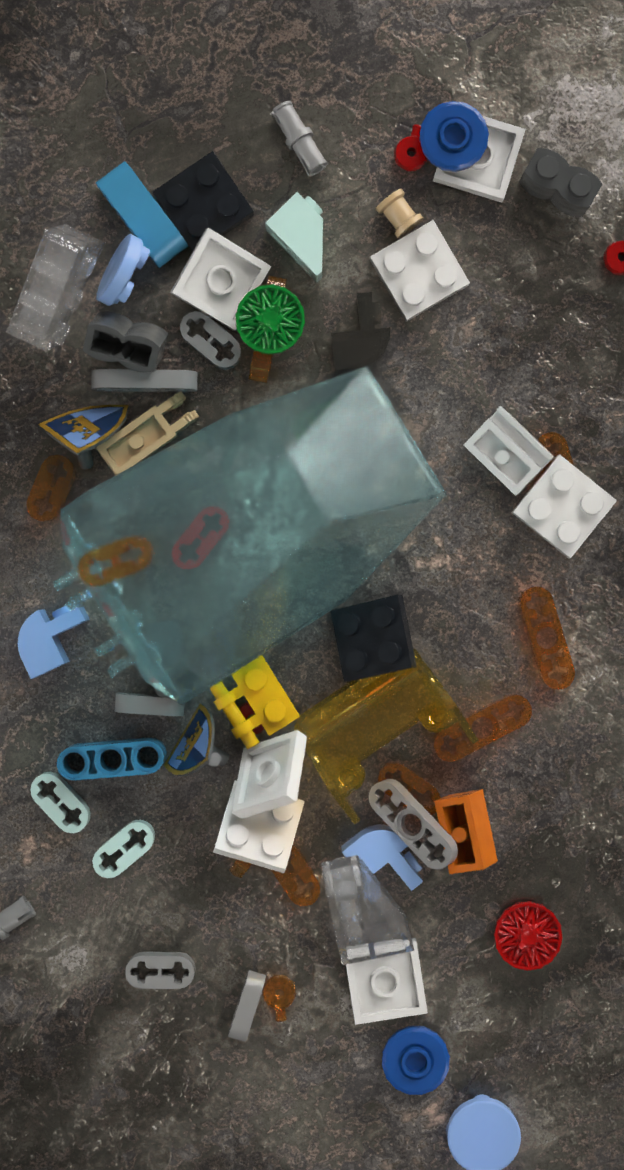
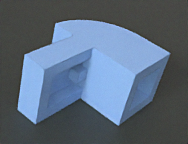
(39, 641)
(380, 846)

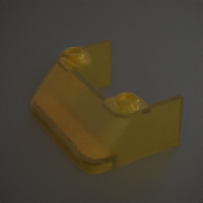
(367, 717)

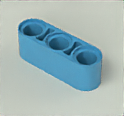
(142, 214)
(96, 767)

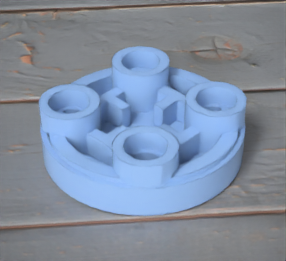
(115, 280)
(483, 1134)

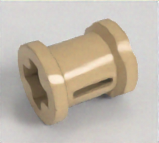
(399, 213)

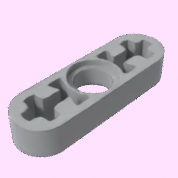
(132, 381)
(397, 824)

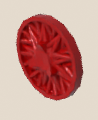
(528, 935)

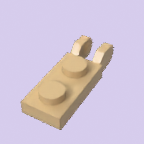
(144, 435)

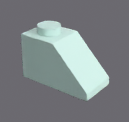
(300, 232)

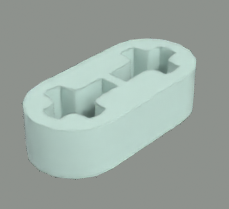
(53, 807)
(118, 842)

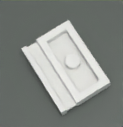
(508, 451)

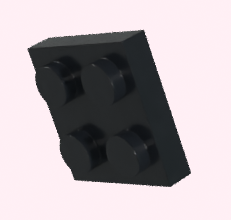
(203, 199)
(373, 638)

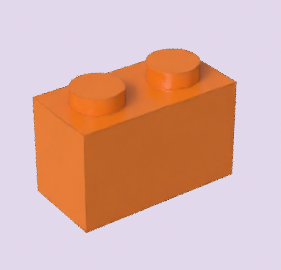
(468, 823)

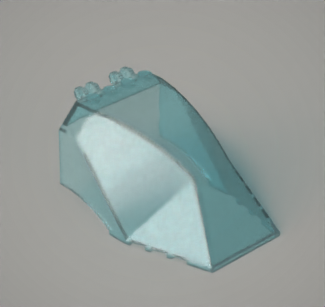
(250, 529)

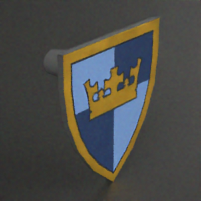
(85, 429)
(196, 746)

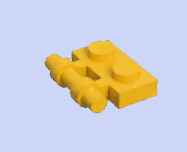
(265, 697)

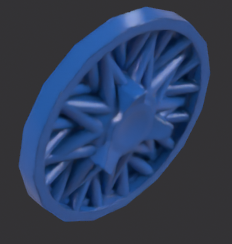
(453, 136)
(415, 1060)

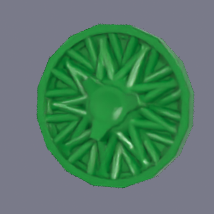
(270, 319)

